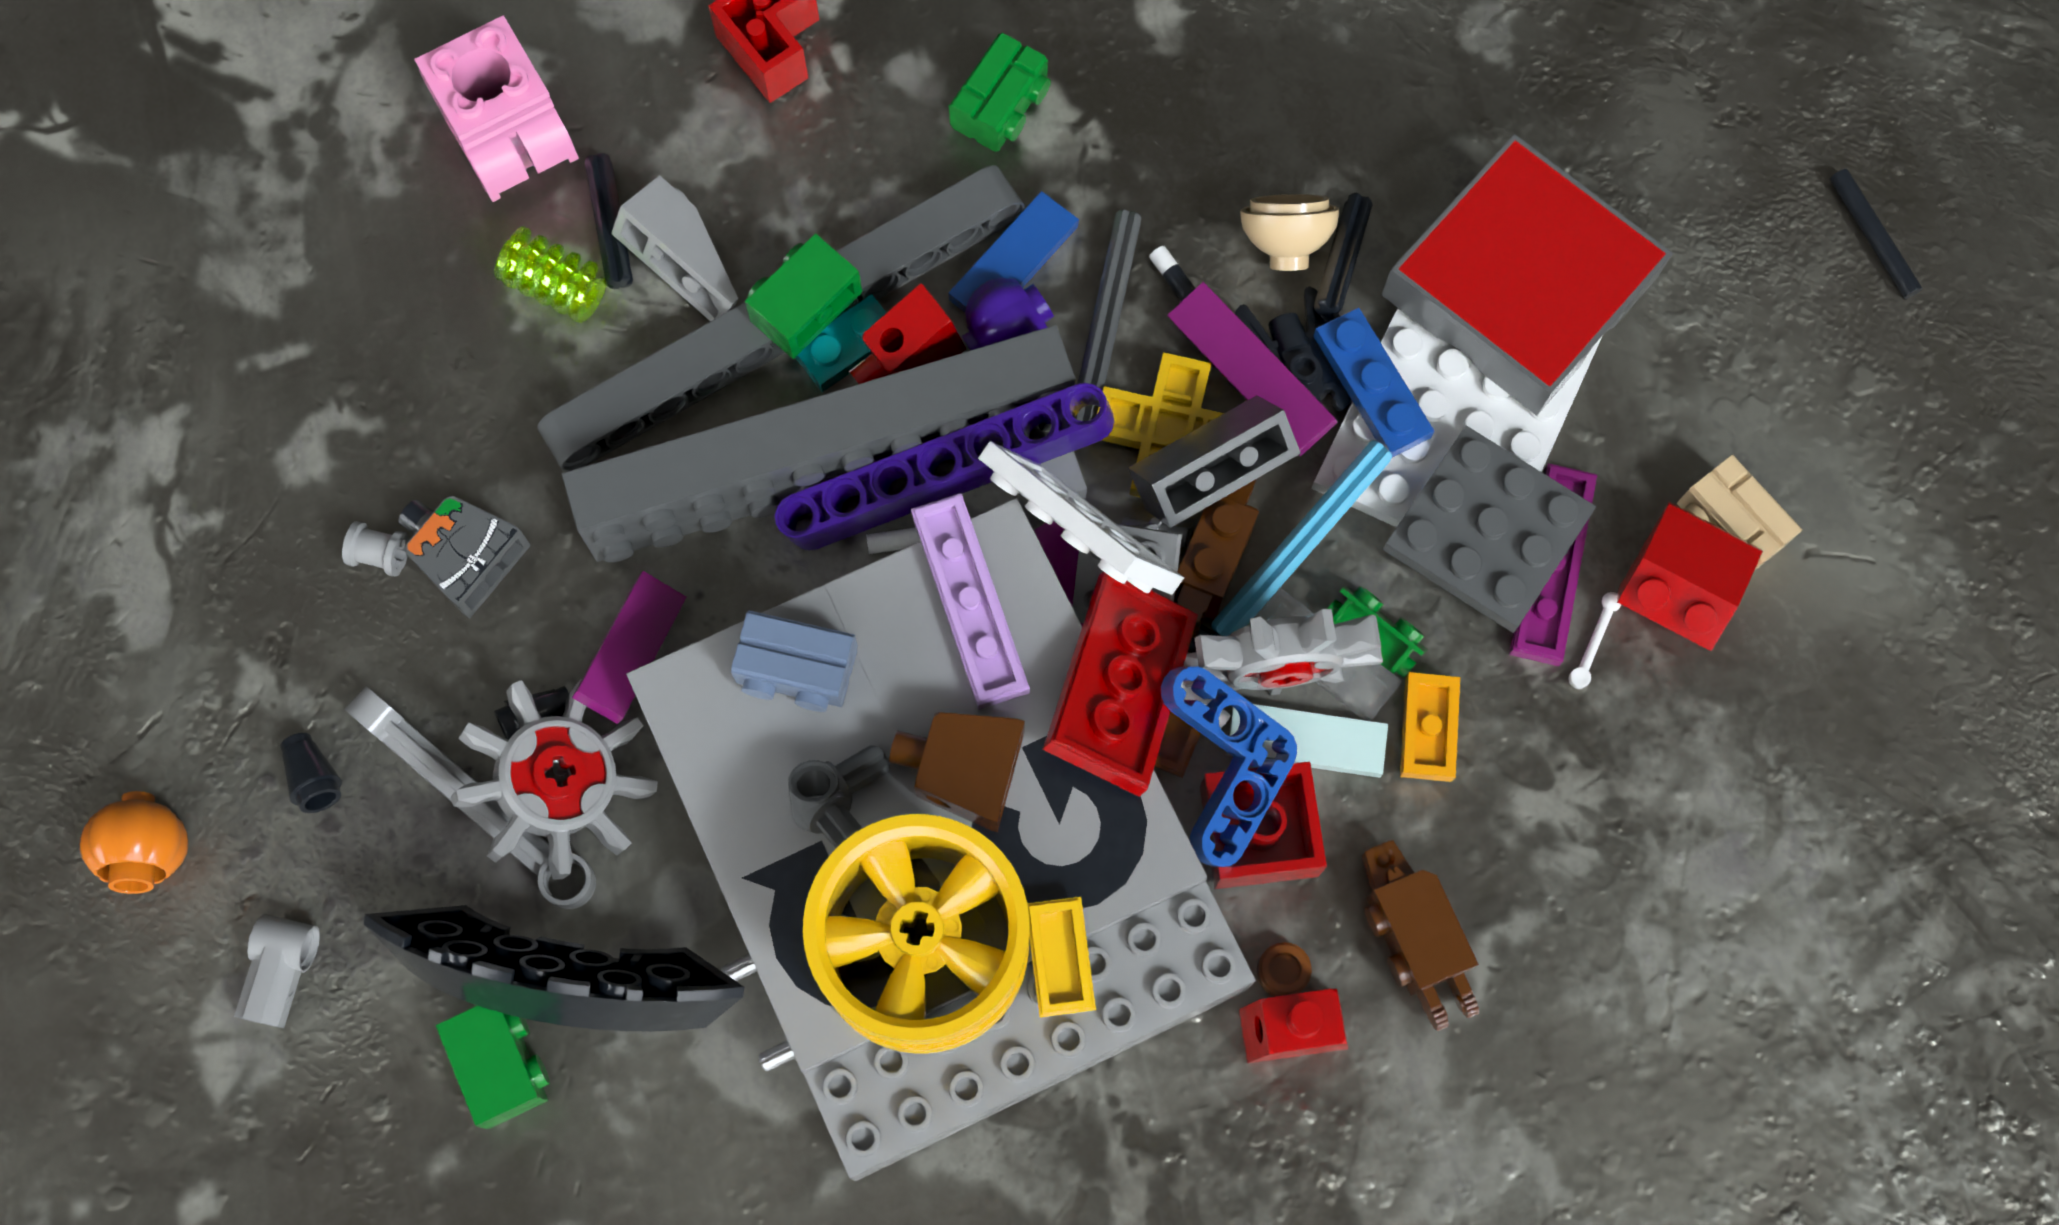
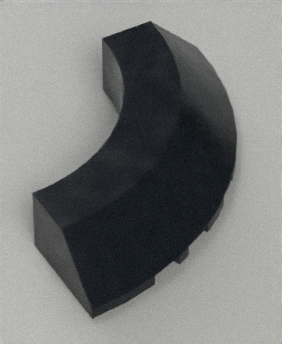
(553, 977)

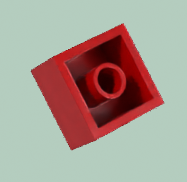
(1287, 839)

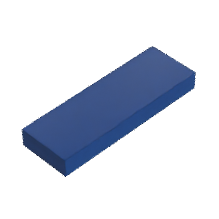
(1020, 249)

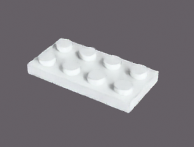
(1083, 523)

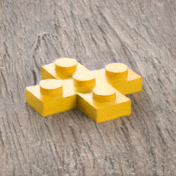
(1168, 415)

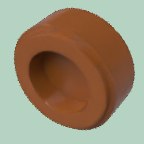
(1284, 969)

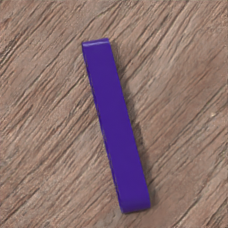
(920, 464)

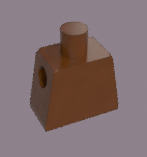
(964, 764)

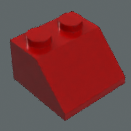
(1689, 576)

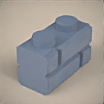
(794, 661)

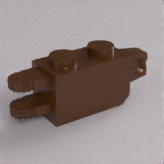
(1215, 554)
(1419, 931)

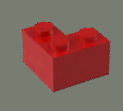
(763, 40)

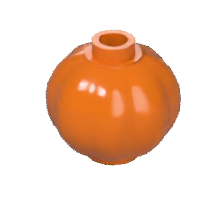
(134, 843)

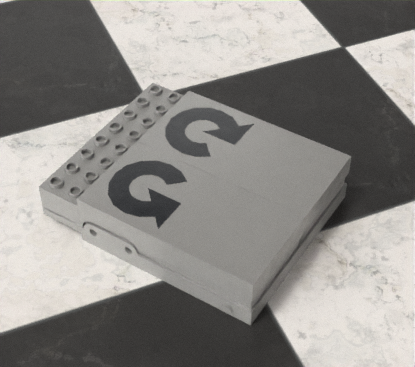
(1146, 904)

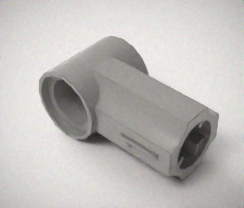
(278, 956)

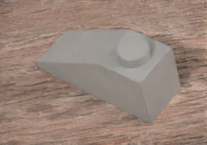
(674, 243)

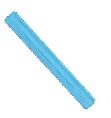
(1303, 539)

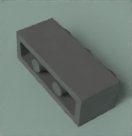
(1214, 460)

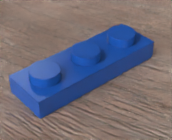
(1373, 382)

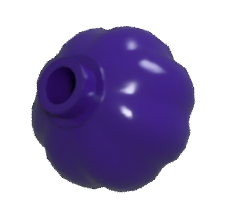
(1003, 311)

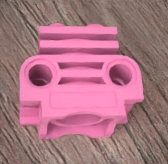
(496, 106)

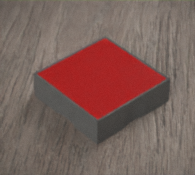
(1525, 273)

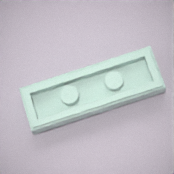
(1329, 740)

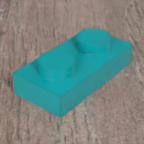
(840, 344)

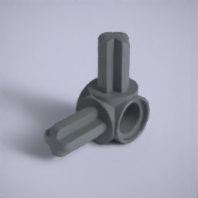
(836, 783)

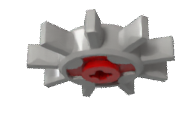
(1288, 651)
(536, 801)

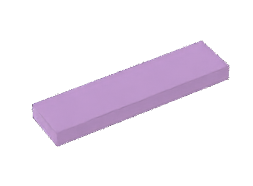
(970, 601)

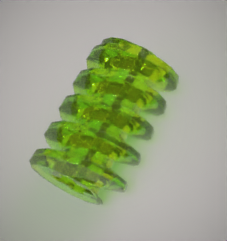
(548, 277)

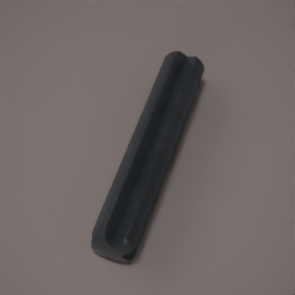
(605, 210)
(1343, 256)

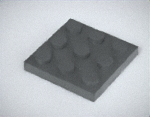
(1489, 528)

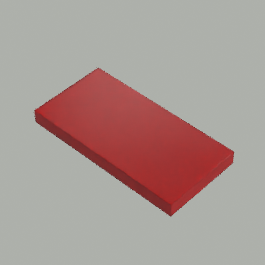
(1111, 698)

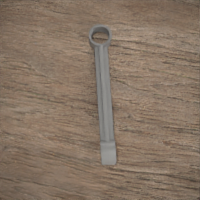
(448, 777)

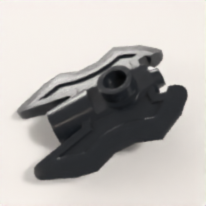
(1299, 349)

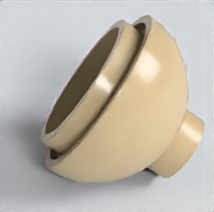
(1289, 227)

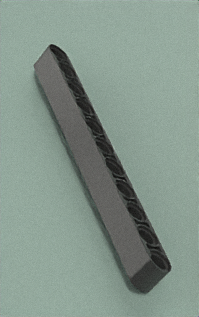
(734, 346)

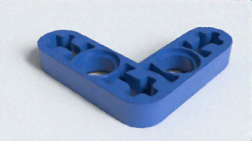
(1246, 750)

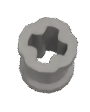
(375, 548)

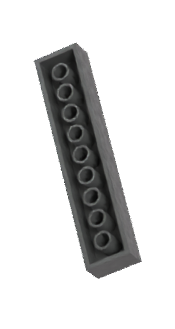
(762, 459)

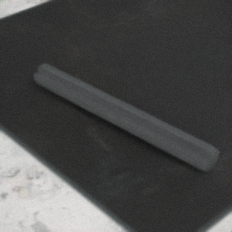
(1109, 304)

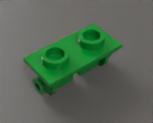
(1396, 639)

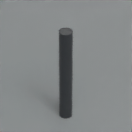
(1876, 233)

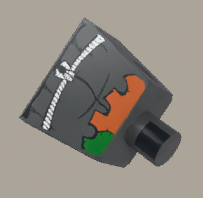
(462, 549)

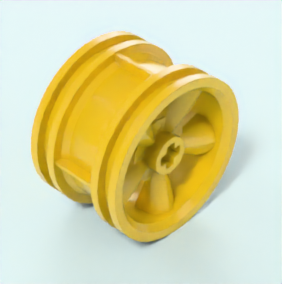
(885, 855)

